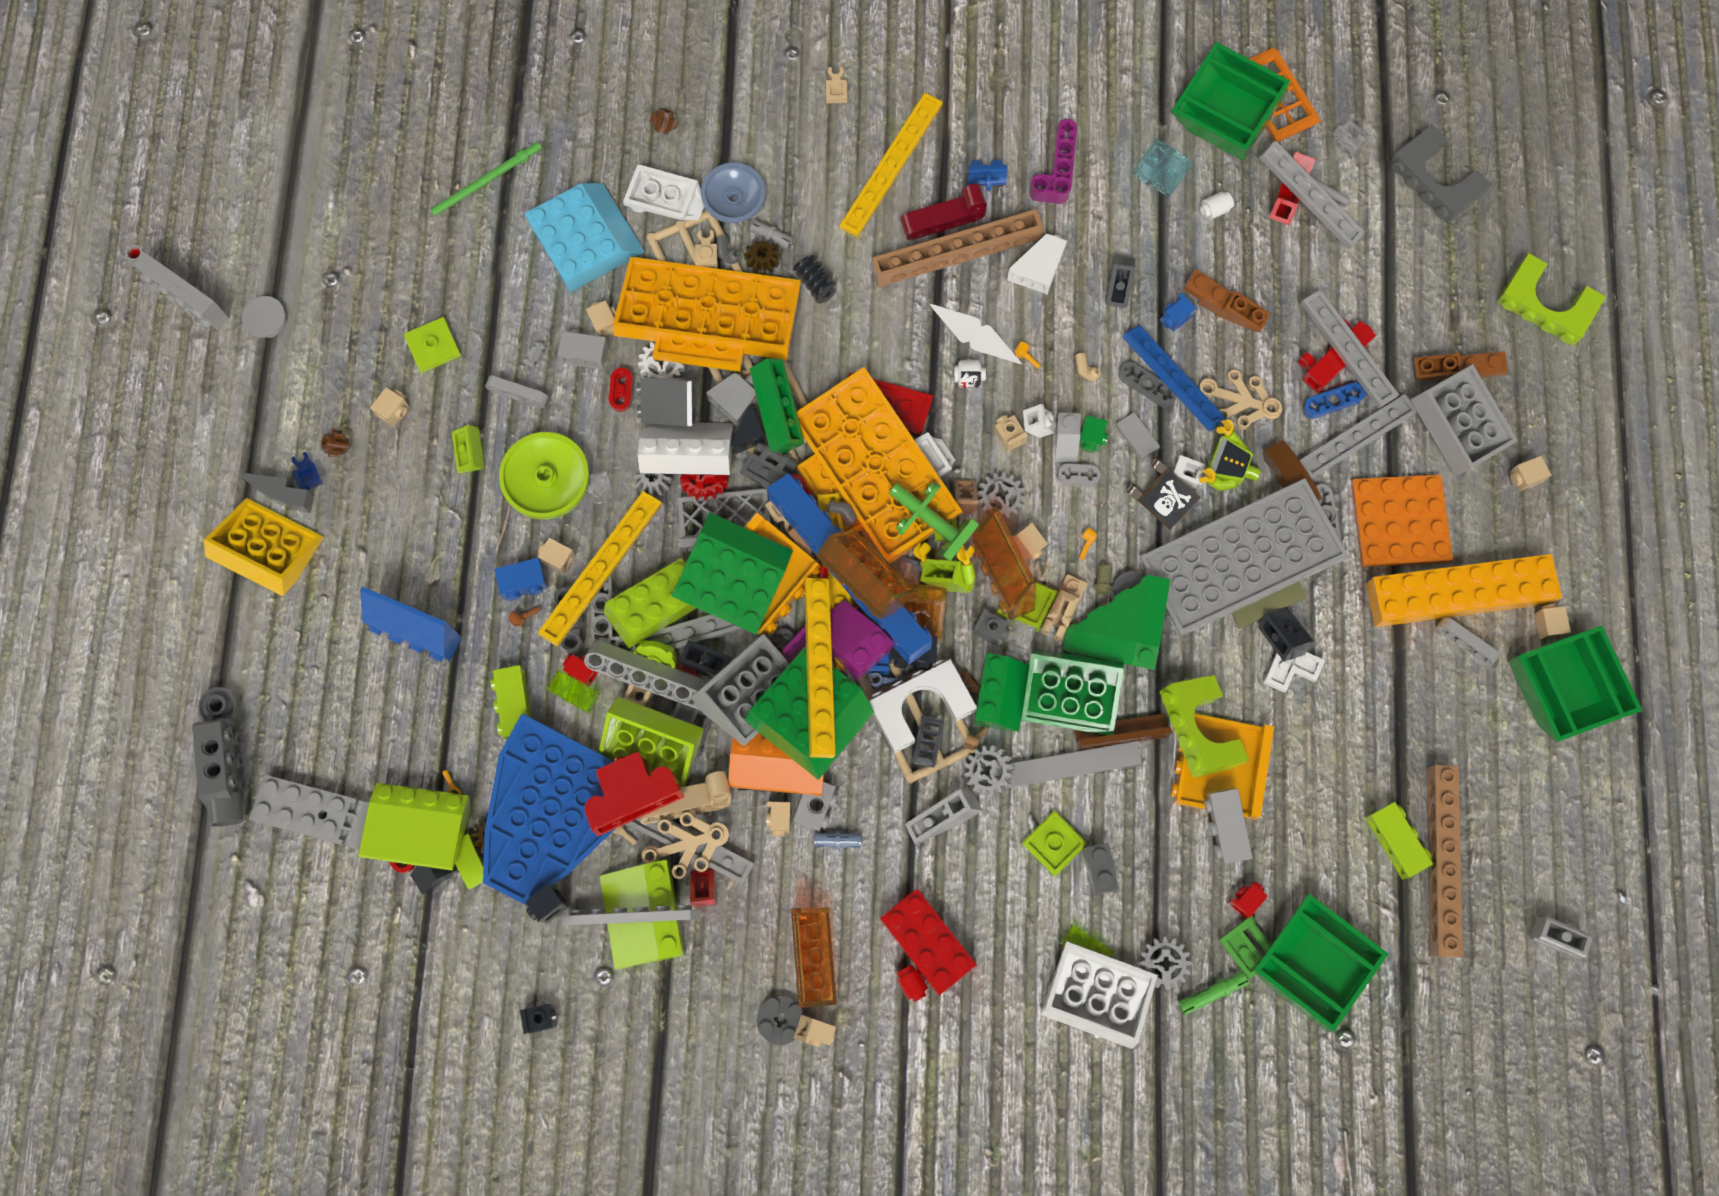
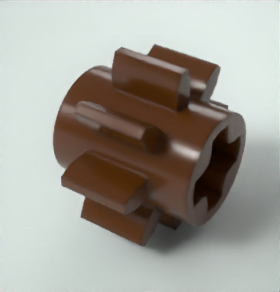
(663, 120)
(334, 443)

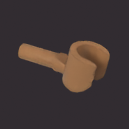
(972, 741)

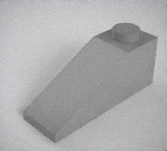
(944, 815)

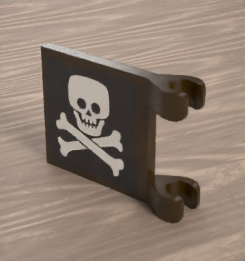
(1167, 496)

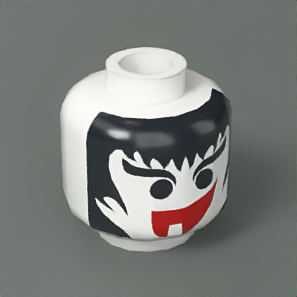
(969, 374)

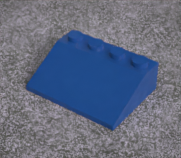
(408, 625)

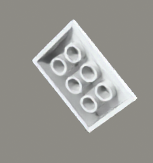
(686, 449)
(1099, 995)

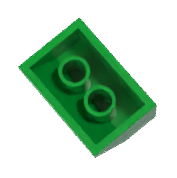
(1001, 693)

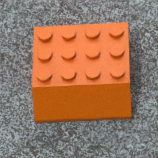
(767, 768)

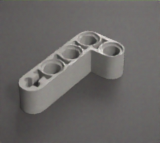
(598, 618)

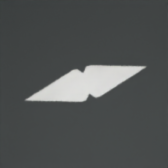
(981, 338)

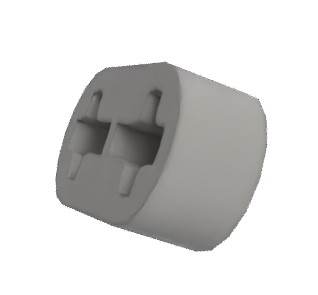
(1078, 469)

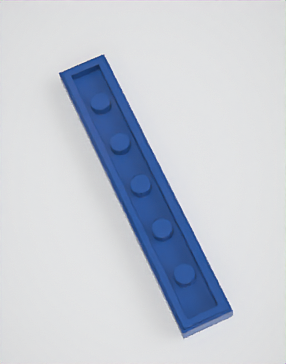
(1174, 378)

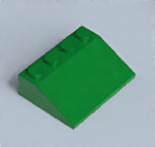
(1072, 692)

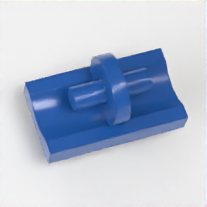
(987, 174)

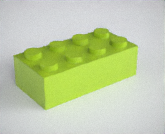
(647, 606)

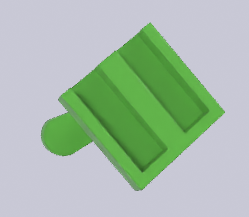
(954, 537)

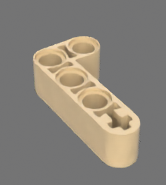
(698, 799)

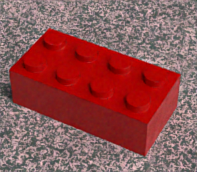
(927, 942)

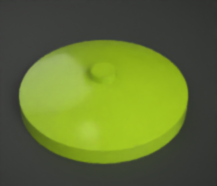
(544, 475)

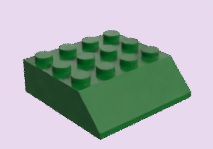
(1230, 101)
(732, 573)
(1575, 684)
(784, 720)
(1320, 964)

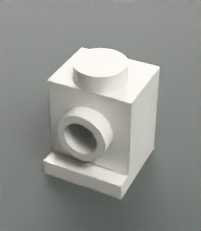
(1044, 420)
(1190, 466)

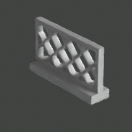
(688, 542)

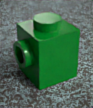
(1093, 434)

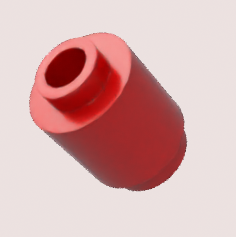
(912, 983)

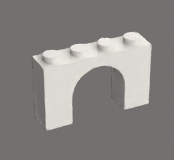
(941, 680)

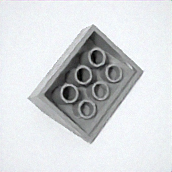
(1464, 420)
(739, 686)

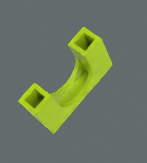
(1522, 299)
(1201, 754)

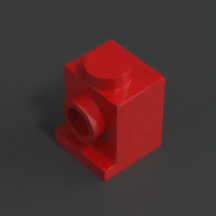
(576, 668)
(1248, 899)

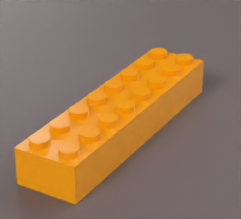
(1463, 590)

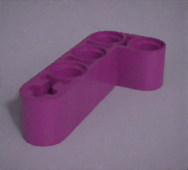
(1061, 161)

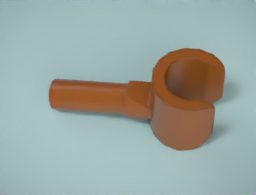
(518, 619)

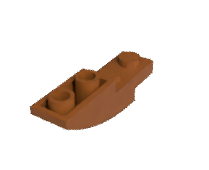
(1226, 304)
(1441, 367)

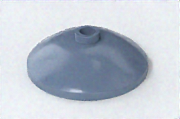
(730, 182)

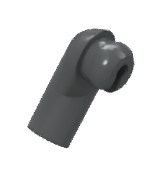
(725, 253)
(845, 510)

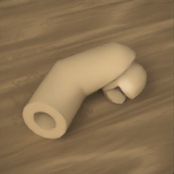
(1084, 370)

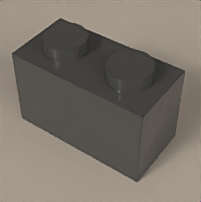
(1100, 869)

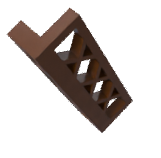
(1125, 731)

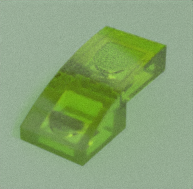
(573, 692)
(1078, 937)

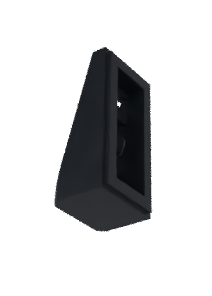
(931, 722)

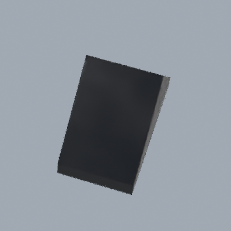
(748, 433)
(428, 878)

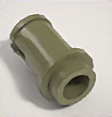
(1103, 580)

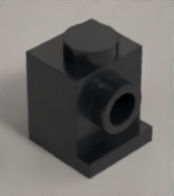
(549, 1014)

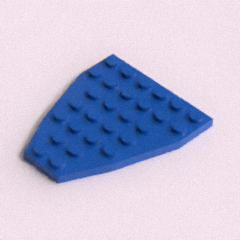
(538, 810)

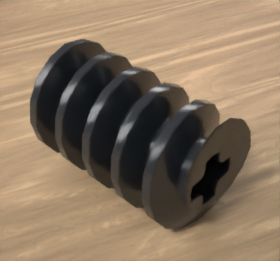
(815, 279)

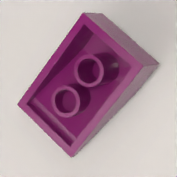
(856, 640)

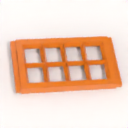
(1294, 127)

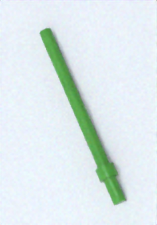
(521, 157)

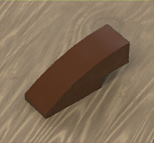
(1287, 466)

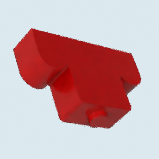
(630, 793)

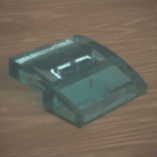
(1162, 168)

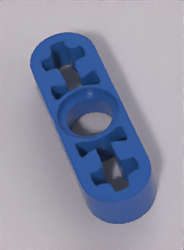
(1328, 408)

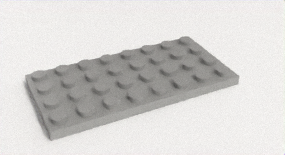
(1245, 556)

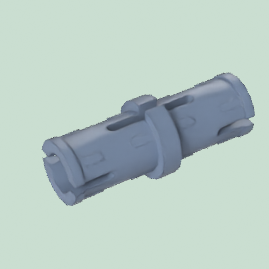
(837, 840)

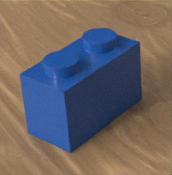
(521, 579)

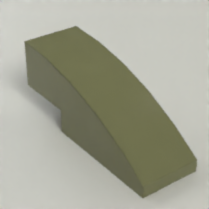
(1256, 611)

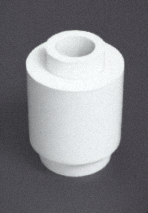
(1216, 205)

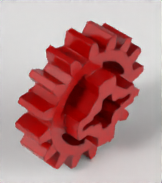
(703, 485)

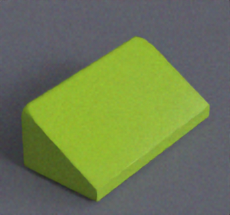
(467, 449)

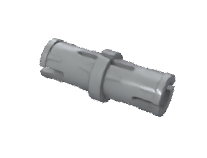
(771, 233)

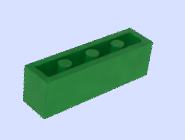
(776, 405)

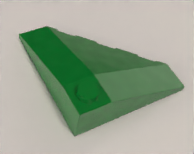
(1126, 628)

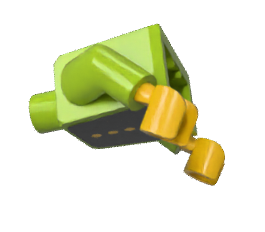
(1229, 461)
(953, 575)

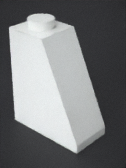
(1039, 264)

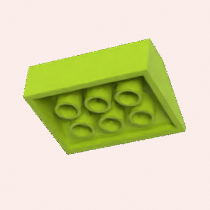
(656, 736)
(414, 826)
(642, 941)

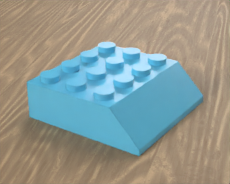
(583, 234)

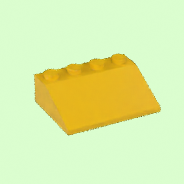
(262, 546)

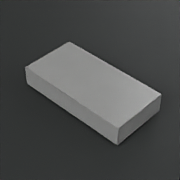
(1137, 436)

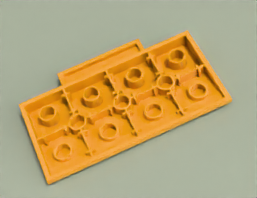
(706, 313)
(861, 456)

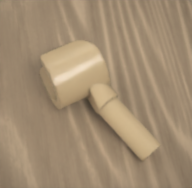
(620, 830)

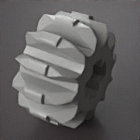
(652, 487)

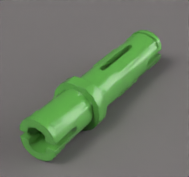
(1214, 992)

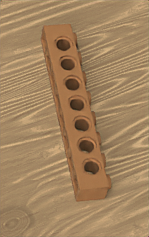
(957, 248)
(1445, 873)

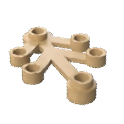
(1244, 399)
(689, 843)

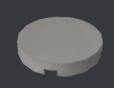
(264, 317)

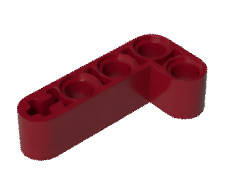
(945, 215)

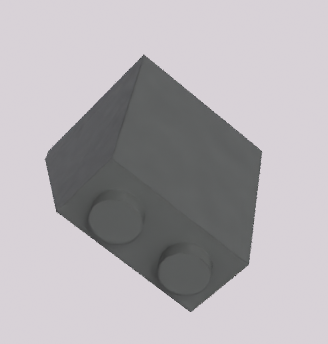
(667, 401)

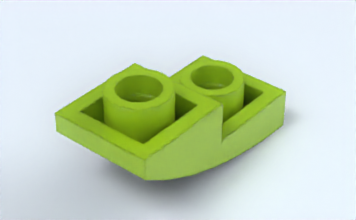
(469, 863)

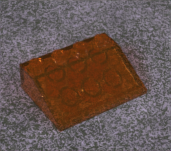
(1004, 566)

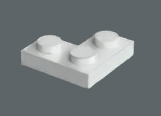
(1281, 672)

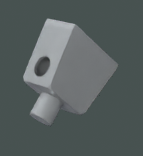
(733, 397)

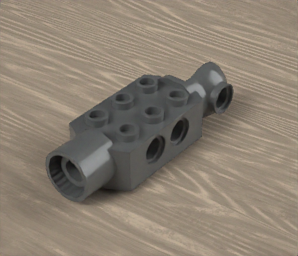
(218, 759)

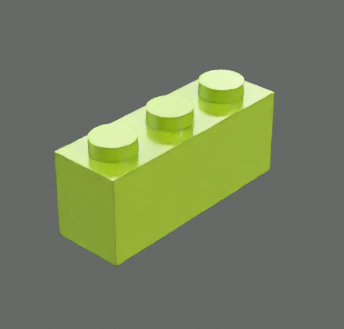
(511, 698)
(1399, 840)

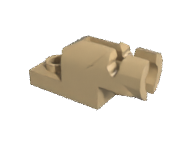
(1064, 606)

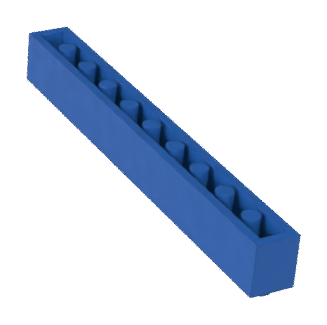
(815, 528)

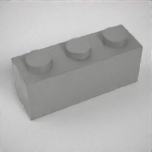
(1228, 826)

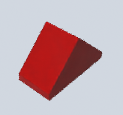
(702, 888)

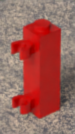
(1331, 365)

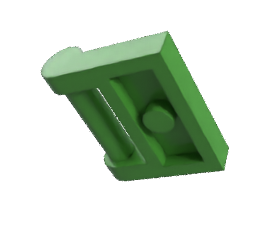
(1241, 948)

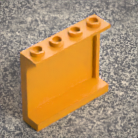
(792, 583)
(1247, 778)

